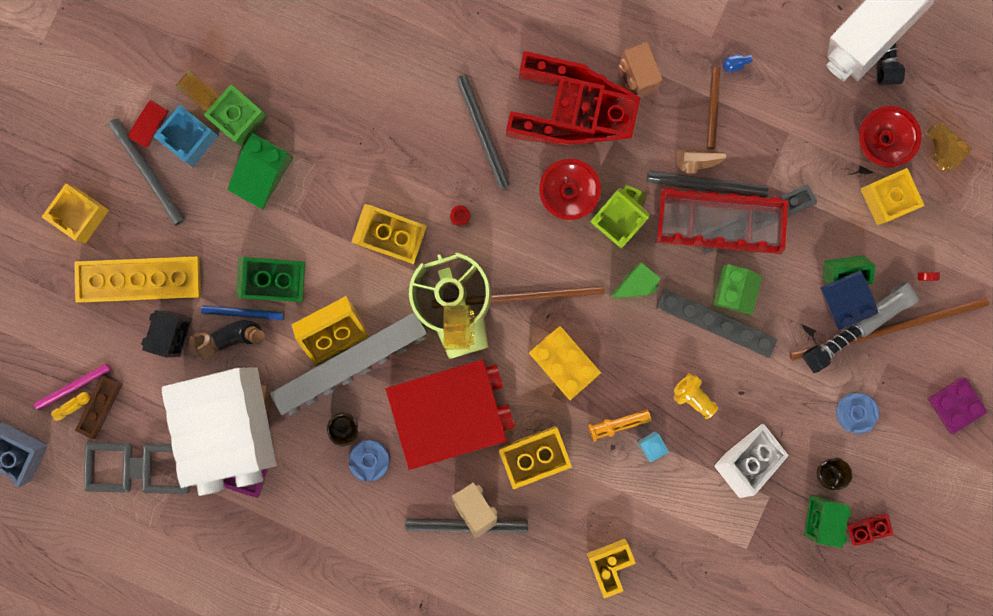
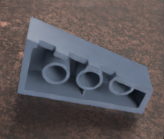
(19, 454)

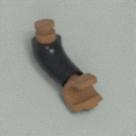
(232, 334)

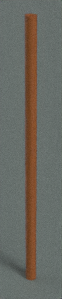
(911, 323)

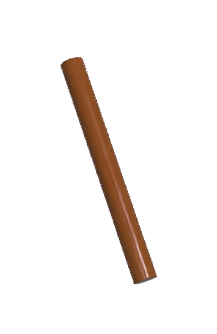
(713, 107)

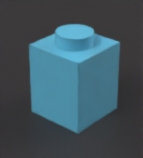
(653, 446)

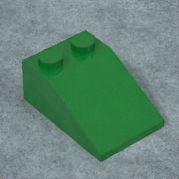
(258, 171)
(270, 279)

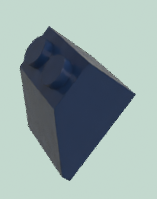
(849, 300)

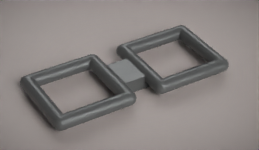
(132, 468)

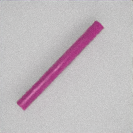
(72, 386)

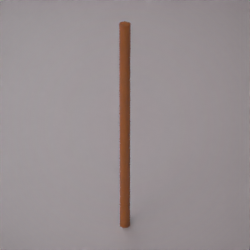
(528, 296)

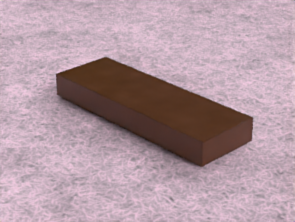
(98, 407)

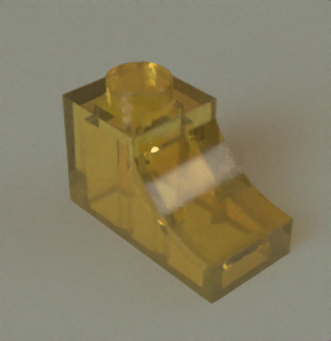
(949, 148)

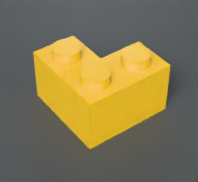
(606, 562)

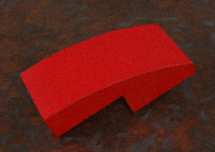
(147, 123)
(868, 529)

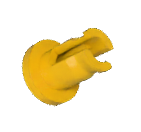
(689, 392)

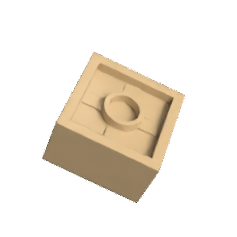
(475, 510)

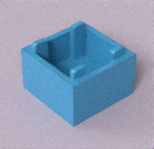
(186, 136)

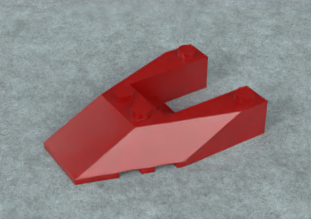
(585, 106)

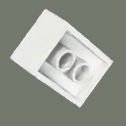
(751, 462)

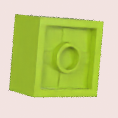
(620, 218)

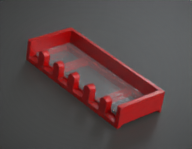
(722, 221)

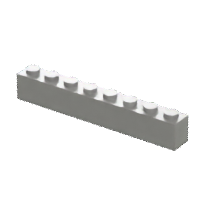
(349, 363)

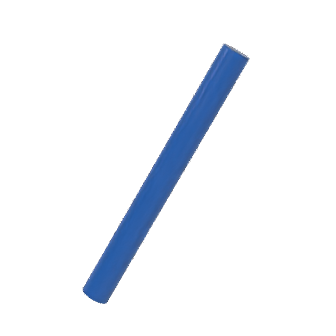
(242, 312)

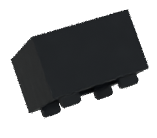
(166, 334)

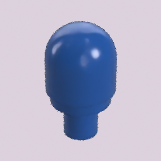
(736, 62)

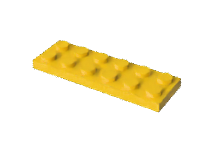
(137, 279)

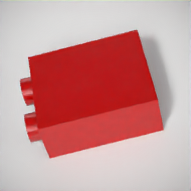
(449, 413)

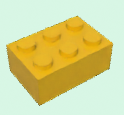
(564, 362)
(534, 457)

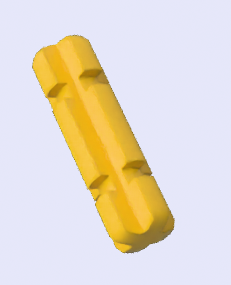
(71, 406)

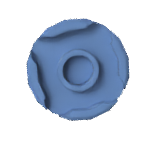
(857, 413)
(369, 460)

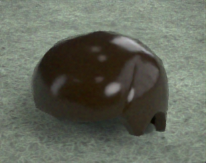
(342, 429)
(834, 474)

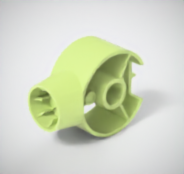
(446, 279)

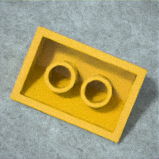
(329, 330)

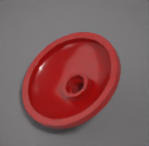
(900, 131)
(573, 175)

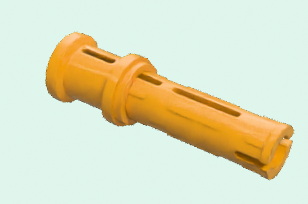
(609, 426)

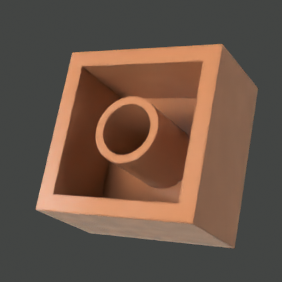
(640, 70)

